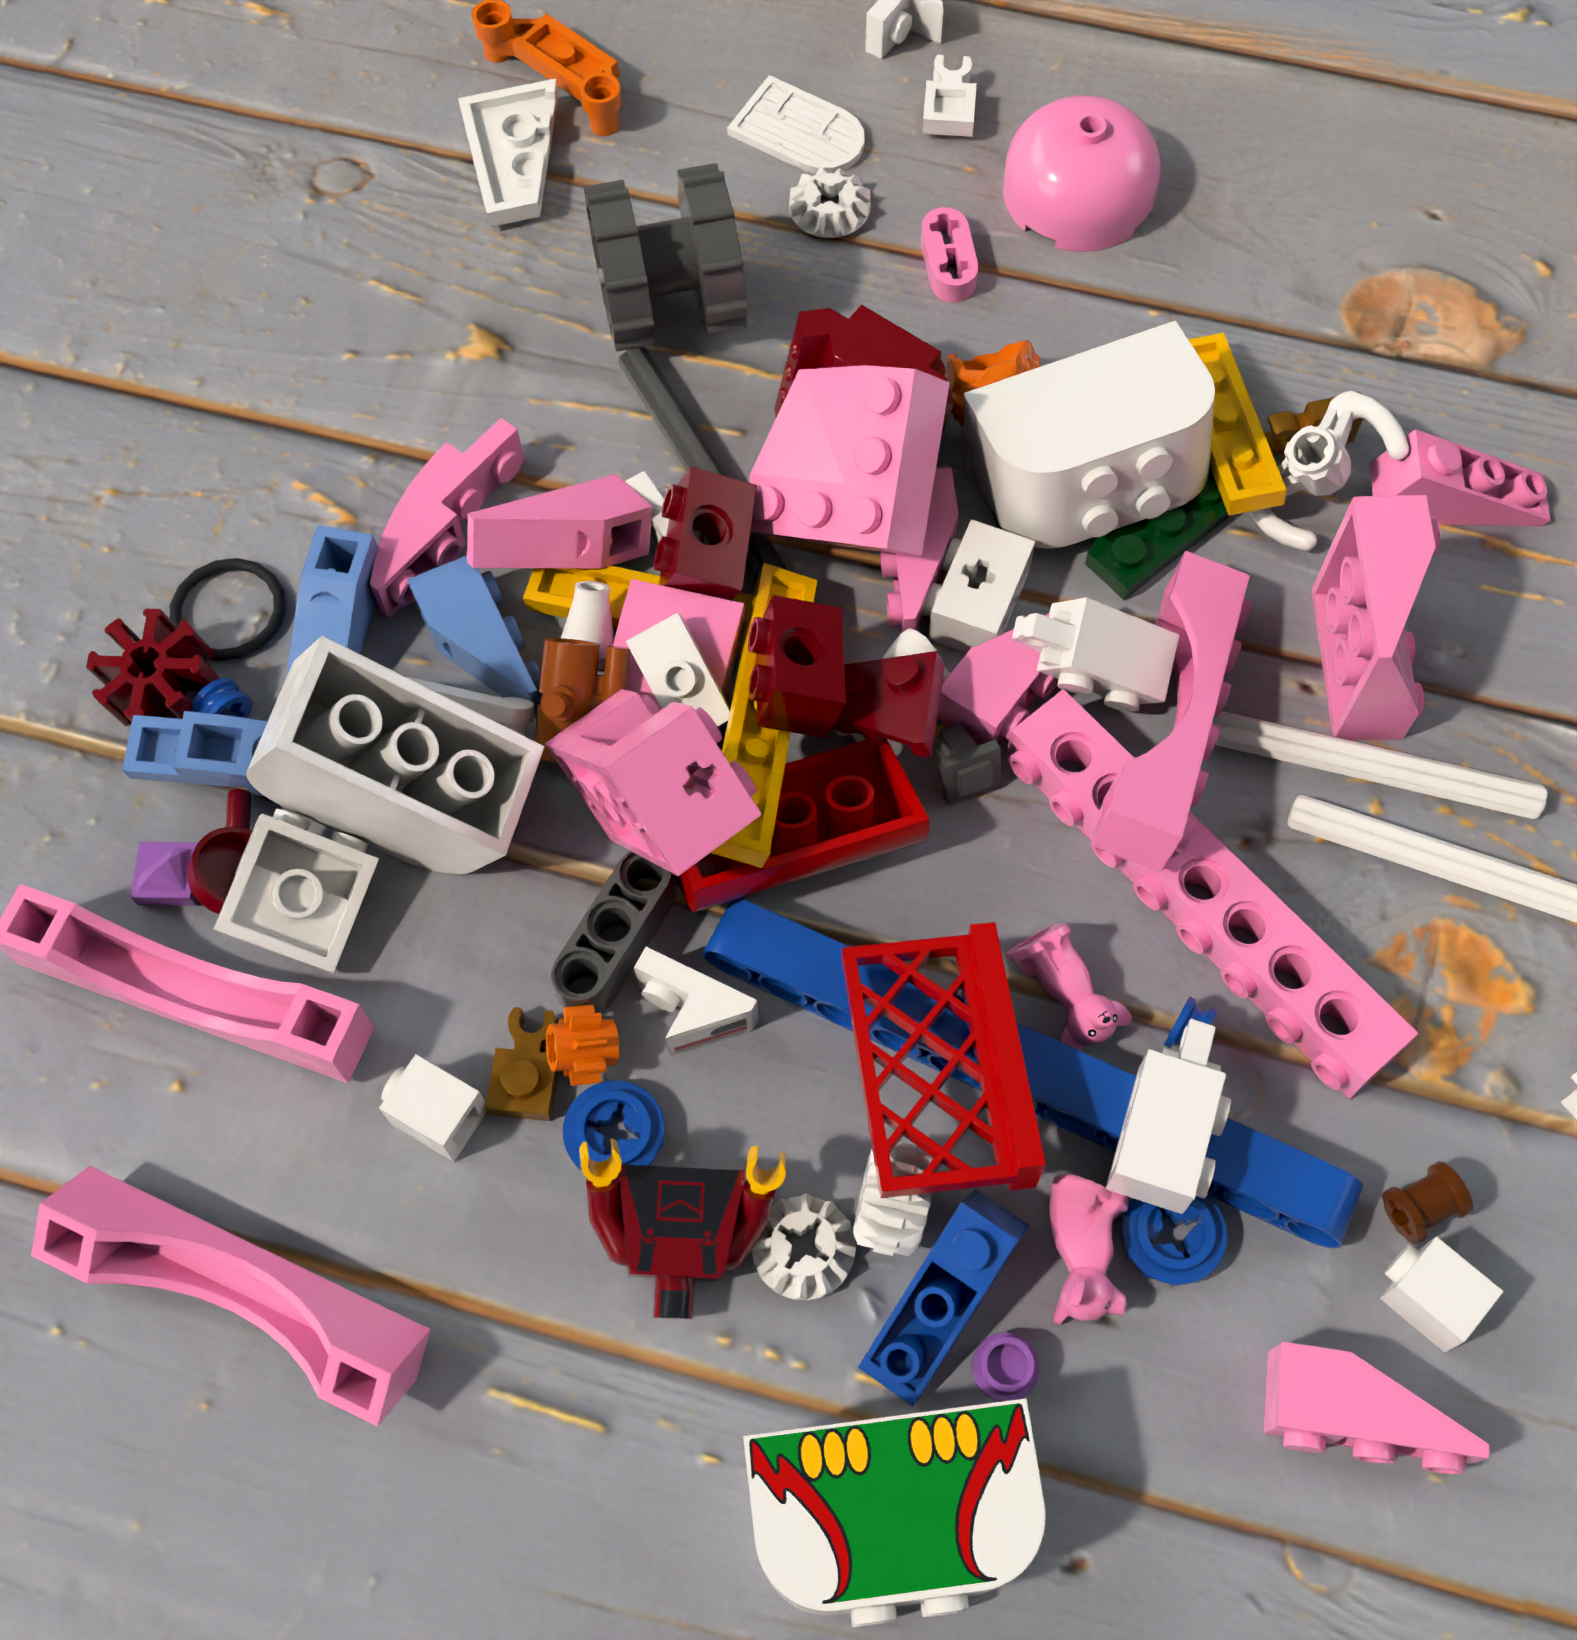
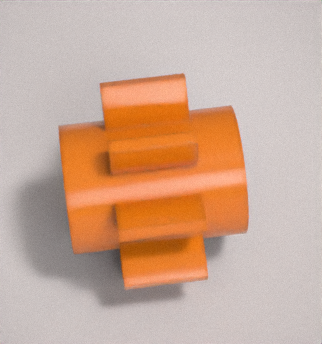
(582, 1045)

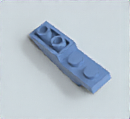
(193, 749)

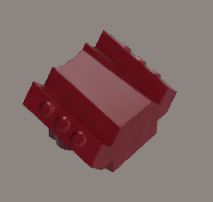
(866, 338)

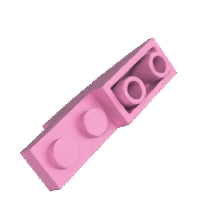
(428, 517)

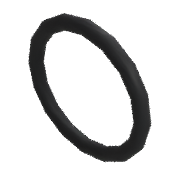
(243, 565)

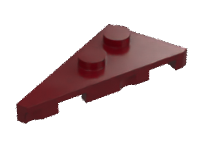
(894, 700)

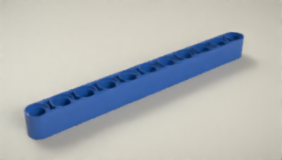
(1065, 1083)

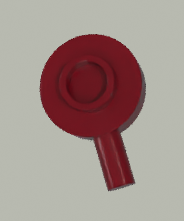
(220, 852)

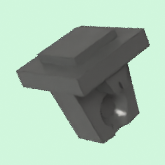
(967, 767)

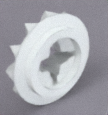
(829, 219)
(810, 1276)

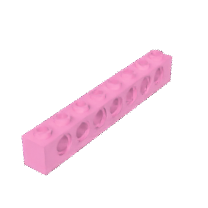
(1238, 899)

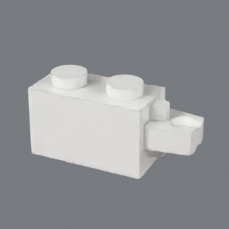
(1101, 652)
(1170, 1124)

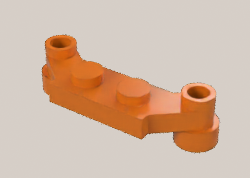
(554, 53)

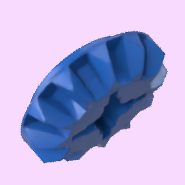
(599, 1107)
(1203, 1244)

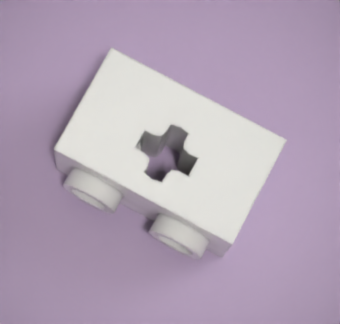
(984, 560)

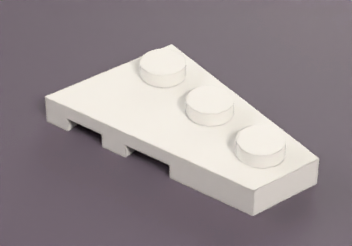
(511, 147)

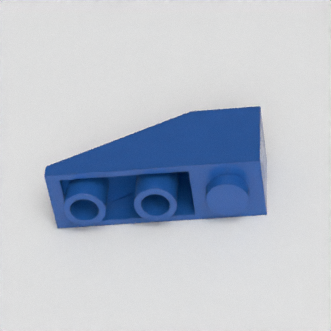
(943, 1296)

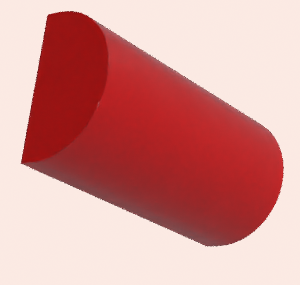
(828, 816)

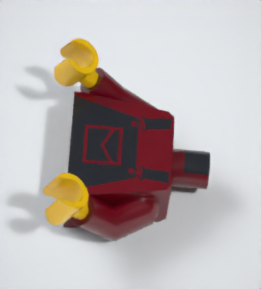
(678, 1220)

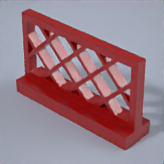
(998, 1064)

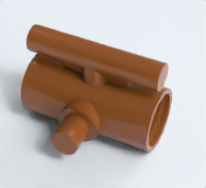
(572, 684)

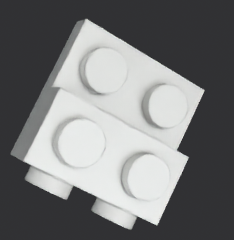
(297, 890)

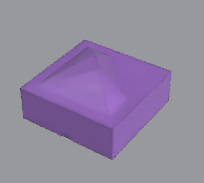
(162, 874)

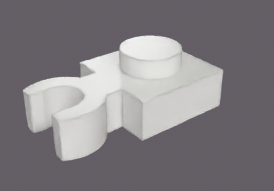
(950, 100)

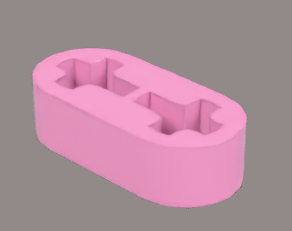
(958, 253)

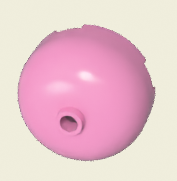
(1082, 173)

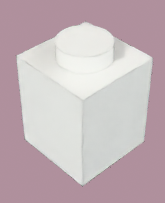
(432, 1106)
(1439, 1293)

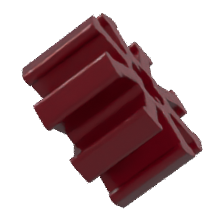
(152, 670)

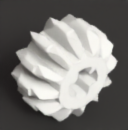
(892, 1222)

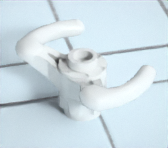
(1320, 463)

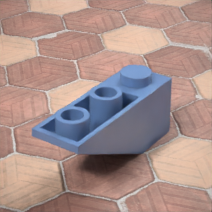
(335, 591)
(469, 631)

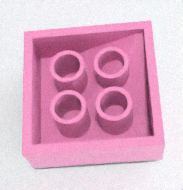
(852, 459)
(1362, 615)

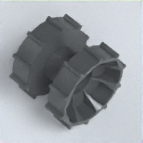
(668, 256)

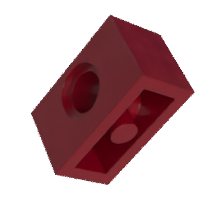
(723, 513)
(798, 666)

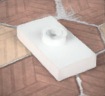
(678, 669)

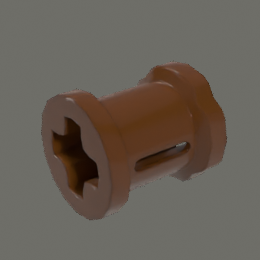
(1427, 1202)

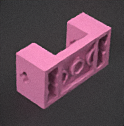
(644, 781)

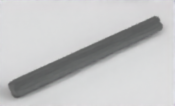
(685, 437)

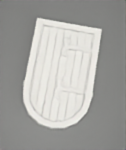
(799, 128)

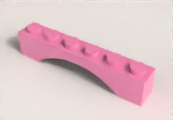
(1152, 794)
(256, 1012)
(345, 1343)

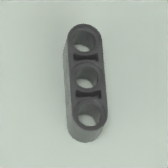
(613, 961)

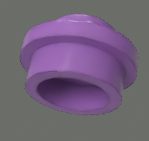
(1005, 1367)

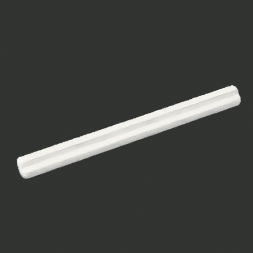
(1381, 765)
(1434, 856)

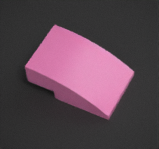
(713, 622)

